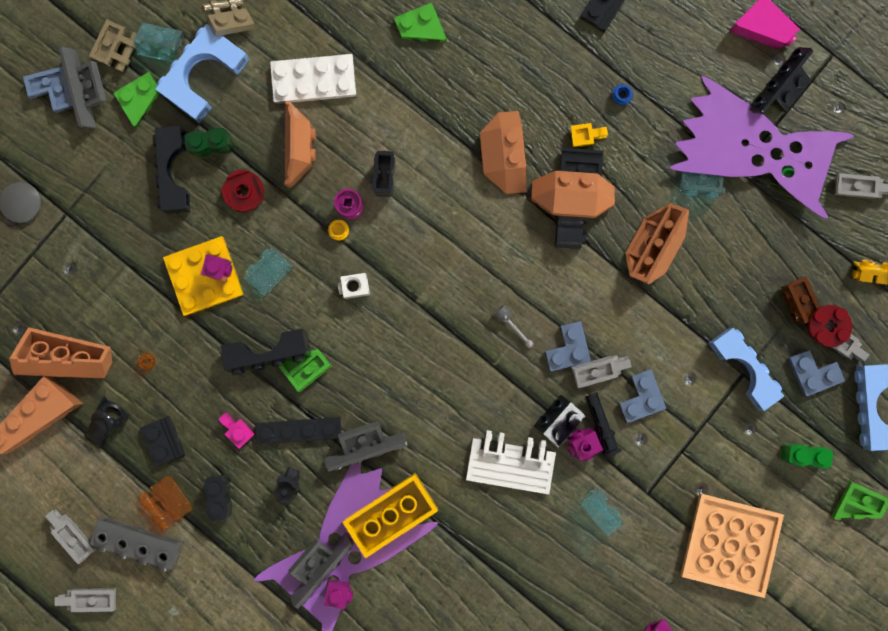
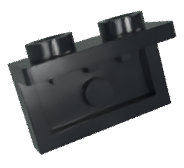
(559, 420)

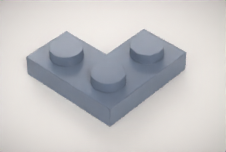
(52, 83)
(575, 348)
(812, 378)
(648, 399)

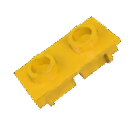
(867, 270)

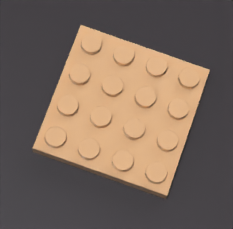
(732, 545)

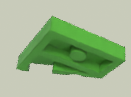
(420, 24)
(859, 503)

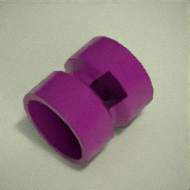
(348, 204)

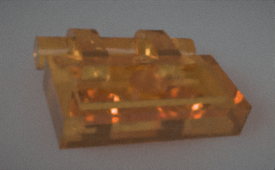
(171, 499)

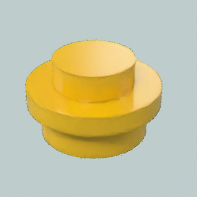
(338, 230)

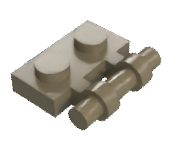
(230, 21)
(108, 43)

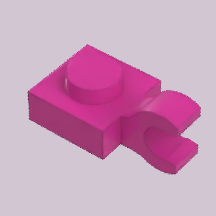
(238, 431)

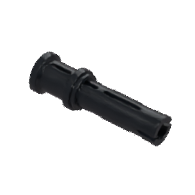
(605, 434)

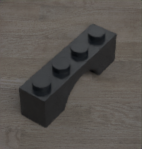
(169, 145)
(291, 346)

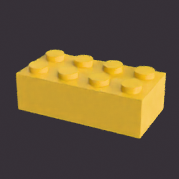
(390, 515)

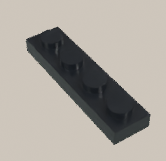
(298, 430)

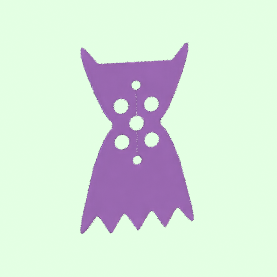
(720, 152)
(352, 494)

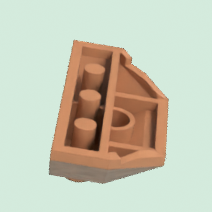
(298, 145)
(504, 152)
(573, 194)
(657, 243)

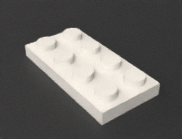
(313, 78)

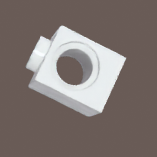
(363, 289)

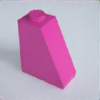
(766, 25)

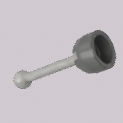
(503, 315)

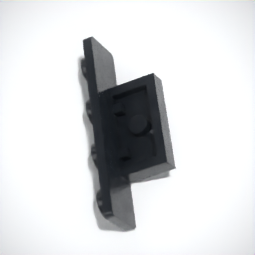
(786, 84)

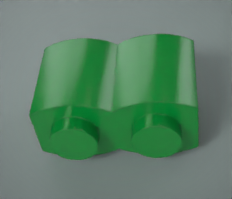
(807, 455)

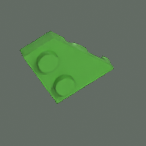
(137, 97)
(305, 372)

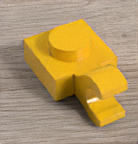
(584, 135)

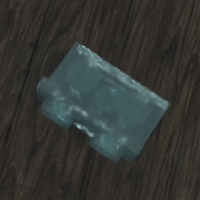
(267, 271)

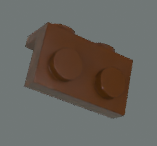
(800, 299)

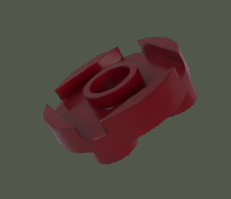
(232, 186)
(837, 316)

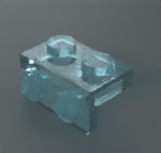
(158, 42)
(704, 184)
(604, 516)

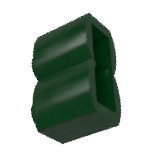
(212, 141)

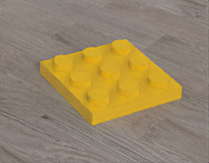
(193, 289)

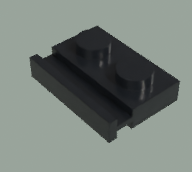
(601, 12)
(581, 160)
(162, 441)

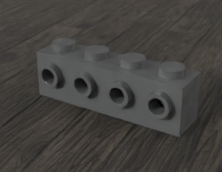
(136, 543)

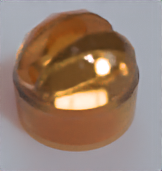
(147, 366)

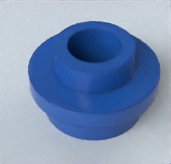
(626, 90)

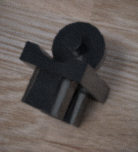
(287, 486)

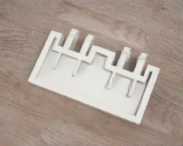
(511, 468)

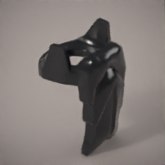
(102, 423)

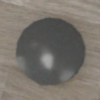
(20, 202)

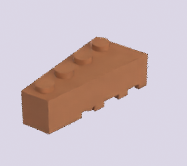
(59, 356)
(35, 413)

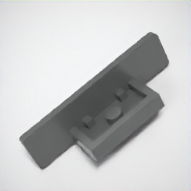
(84, 86)
(363, 444)
(315, 565)

